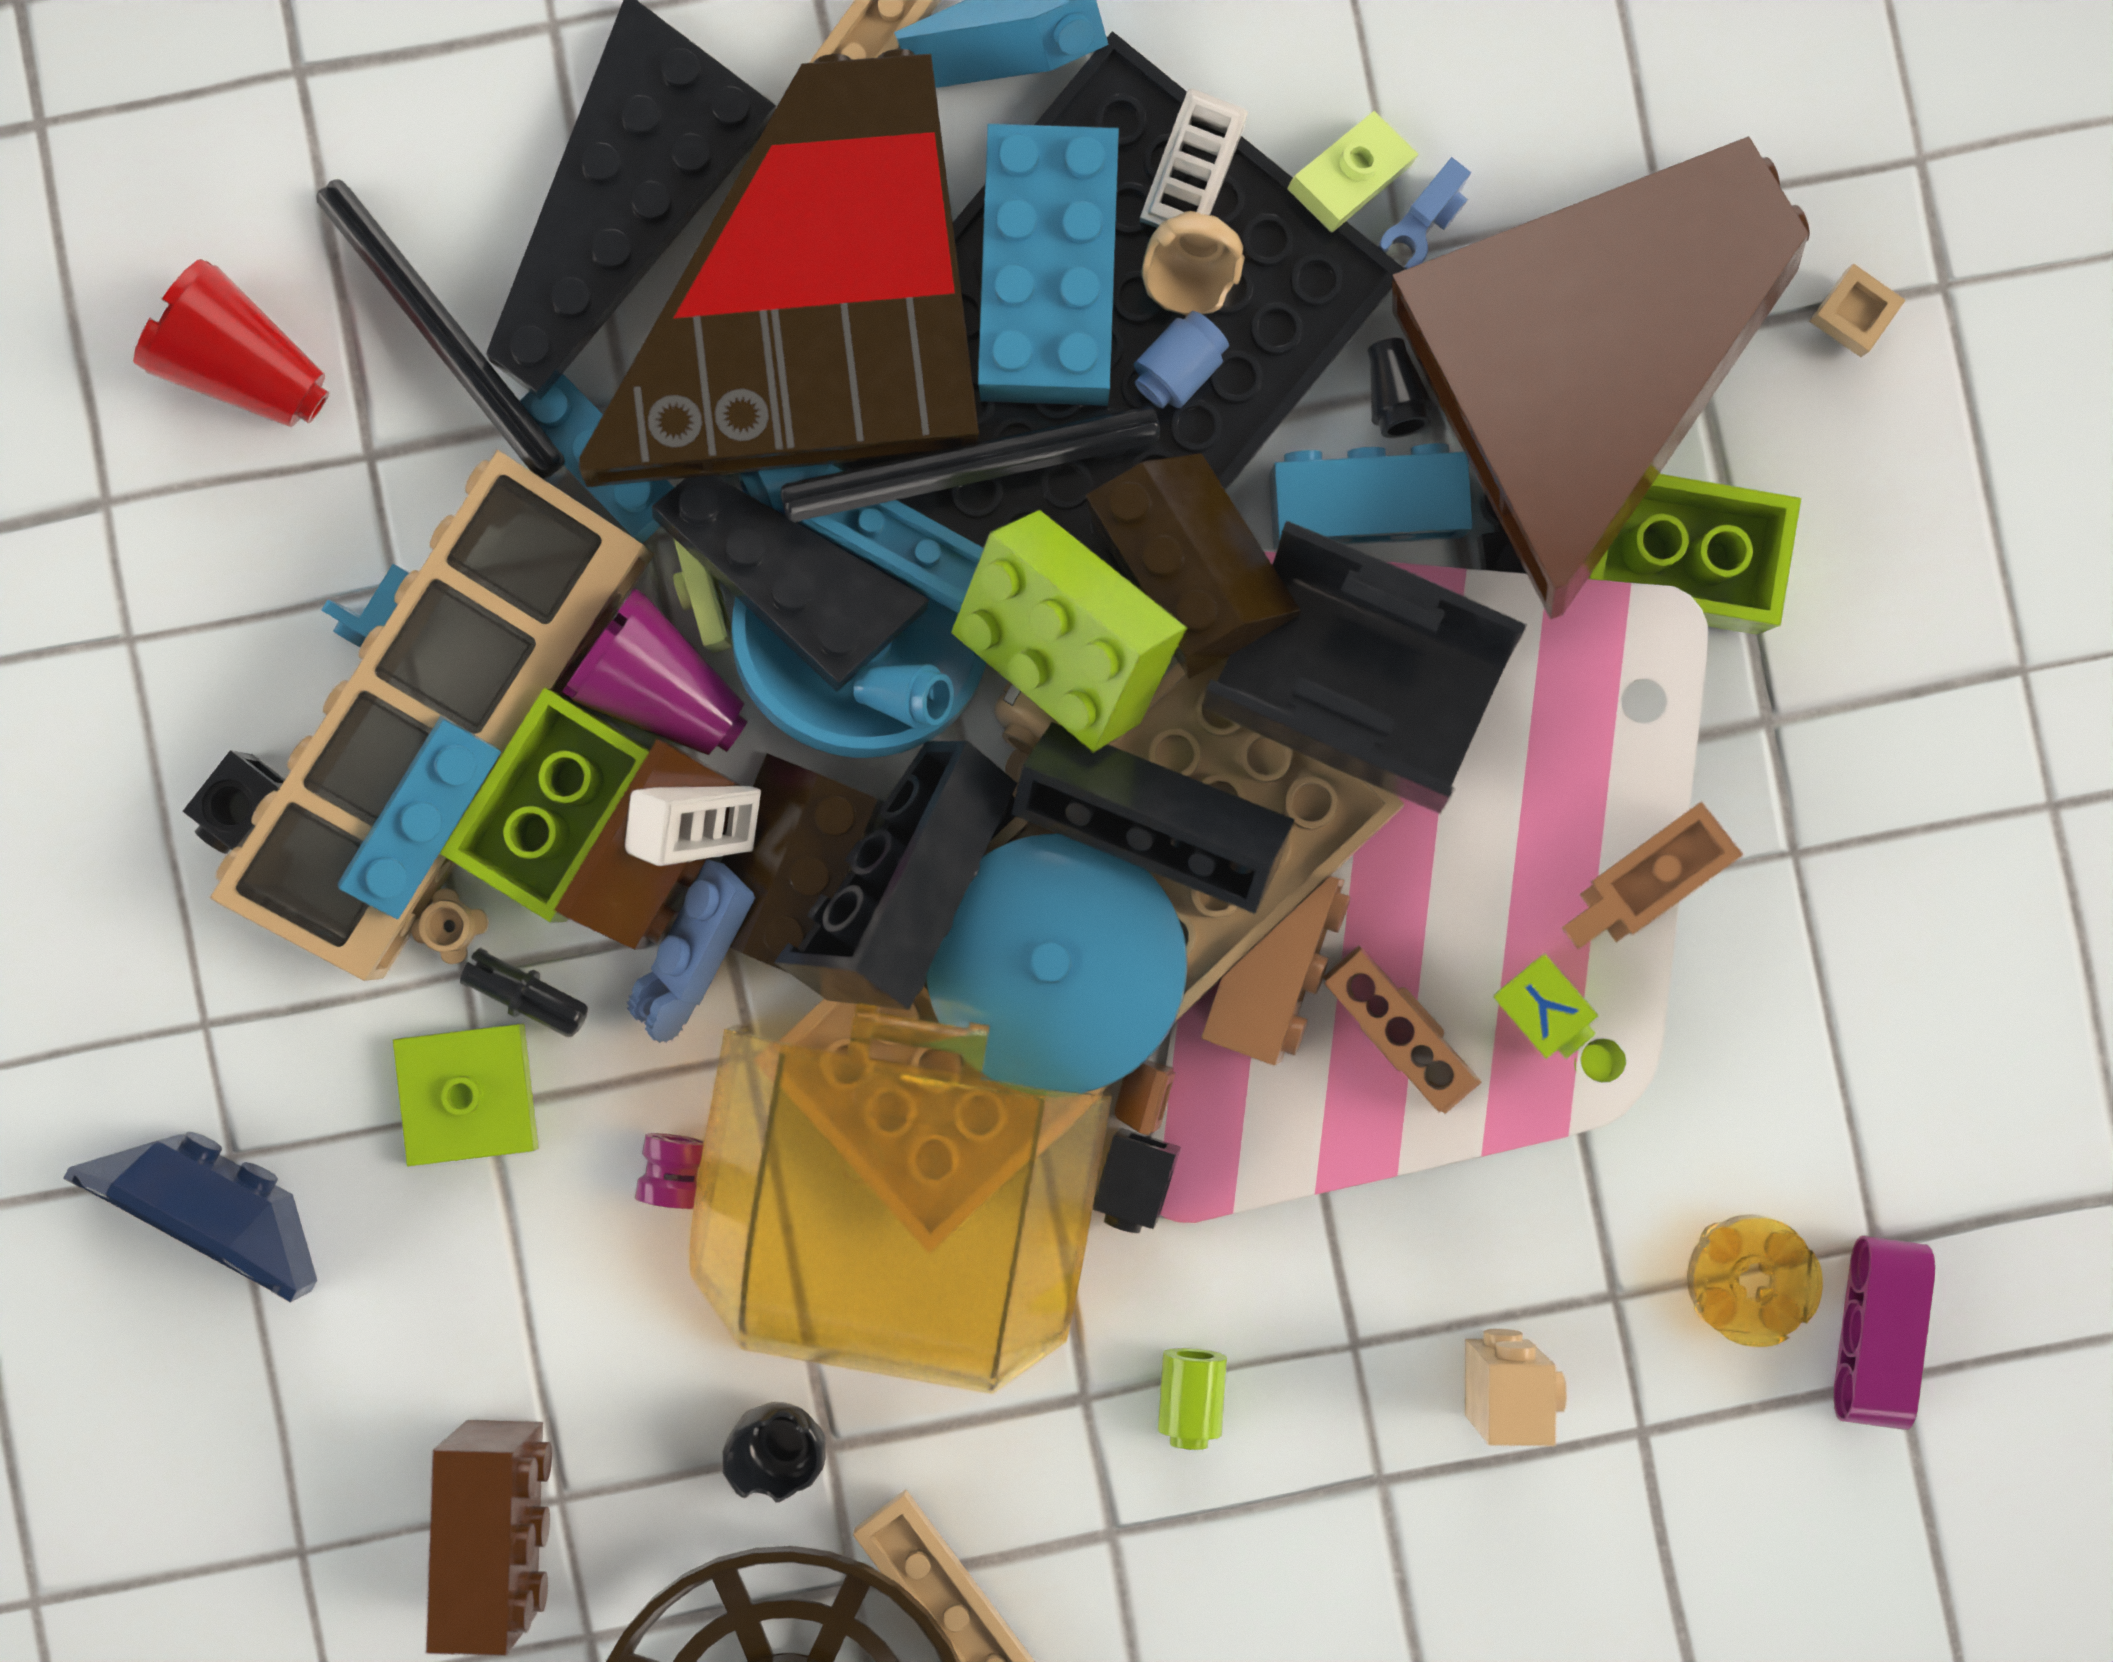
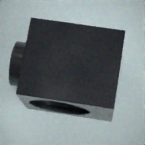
(211, 802)
(1135, 1180)

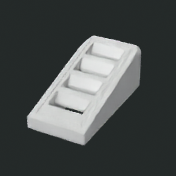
(1210, 113)
(656, 820)

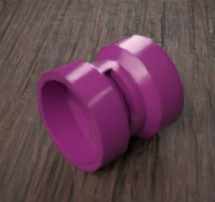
(670, 1170)

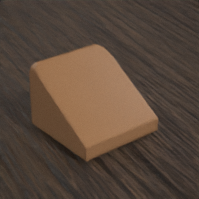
(1145, 1097)

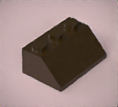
(1191, 556)
(797, 853)

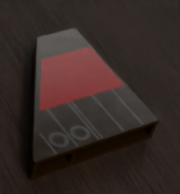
(816, 302)

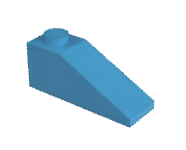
(1004, 38)

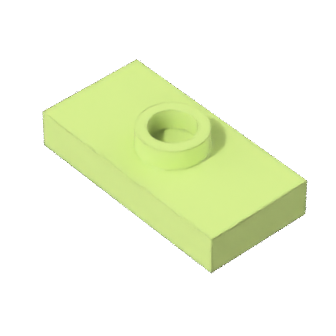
(1352, 171)
(702, 593)

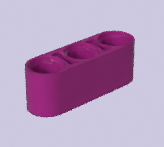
(1884, 1332)

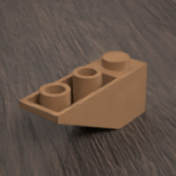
(1264, 991)

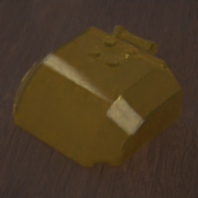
(893, 1205)

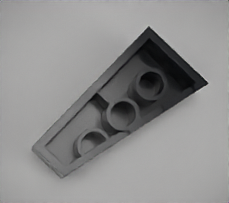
(904, 881)

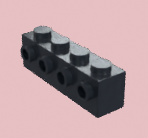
(1153, 817)

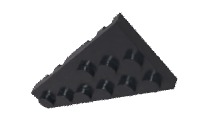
(637, 168)

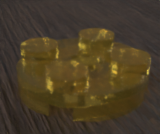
(1777, 1309)

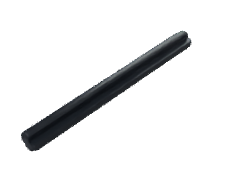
(440, 329)
(969, 463)

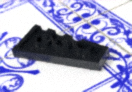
(797, 583)

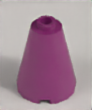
(657, 681)

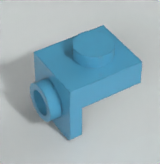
(377, 612)

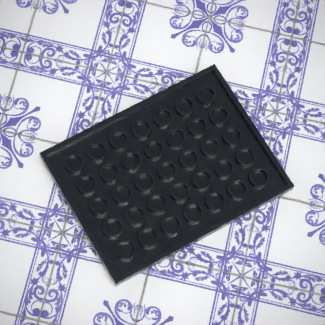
(1283, 321)

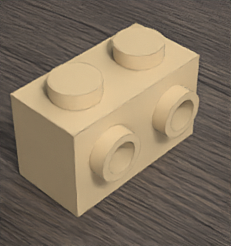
(1512, 1390)

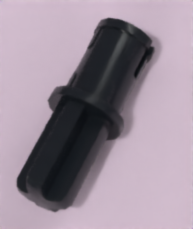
(524, 993)

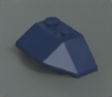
(209, 1205)

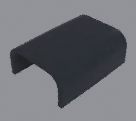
(1372, 672)

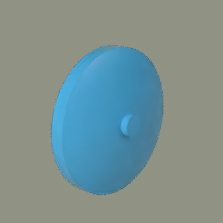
(832, 720)
(1065, 963)

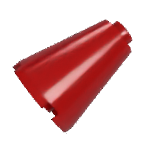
(229, 349)

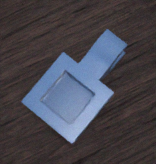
(1436, 205)

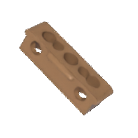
(1426, 1030)

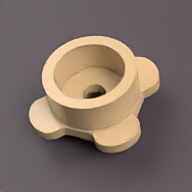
(431, 929)

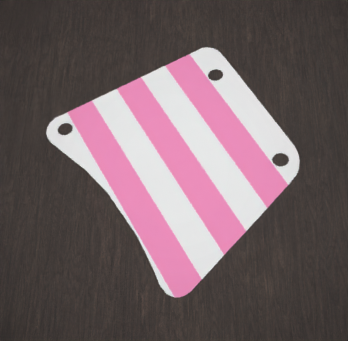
(1461, 908)

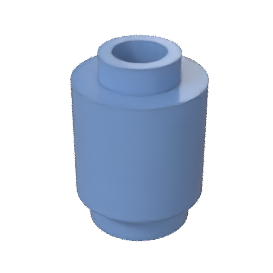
(1180, 360)

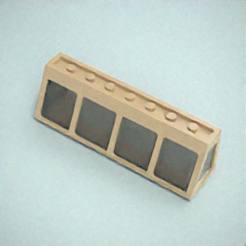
(476, 635)

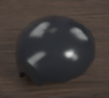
(774, 1451)

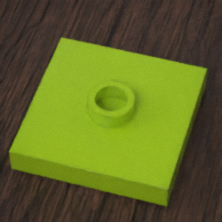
(465, 1094)

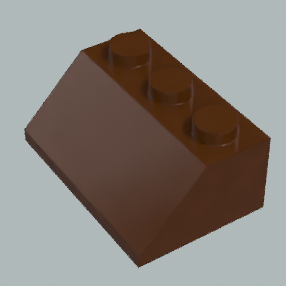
(622, 892)

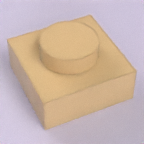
(1857, 310)

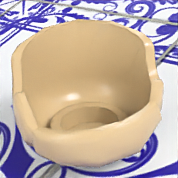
(1192, 263)

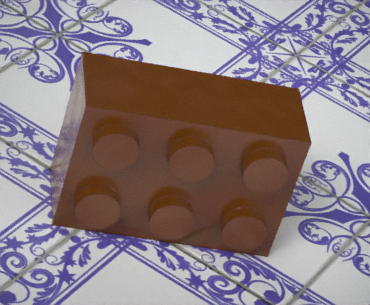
(487, 1537)

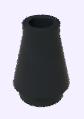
(1397, 392)

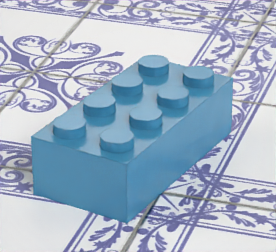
(1048, 264)

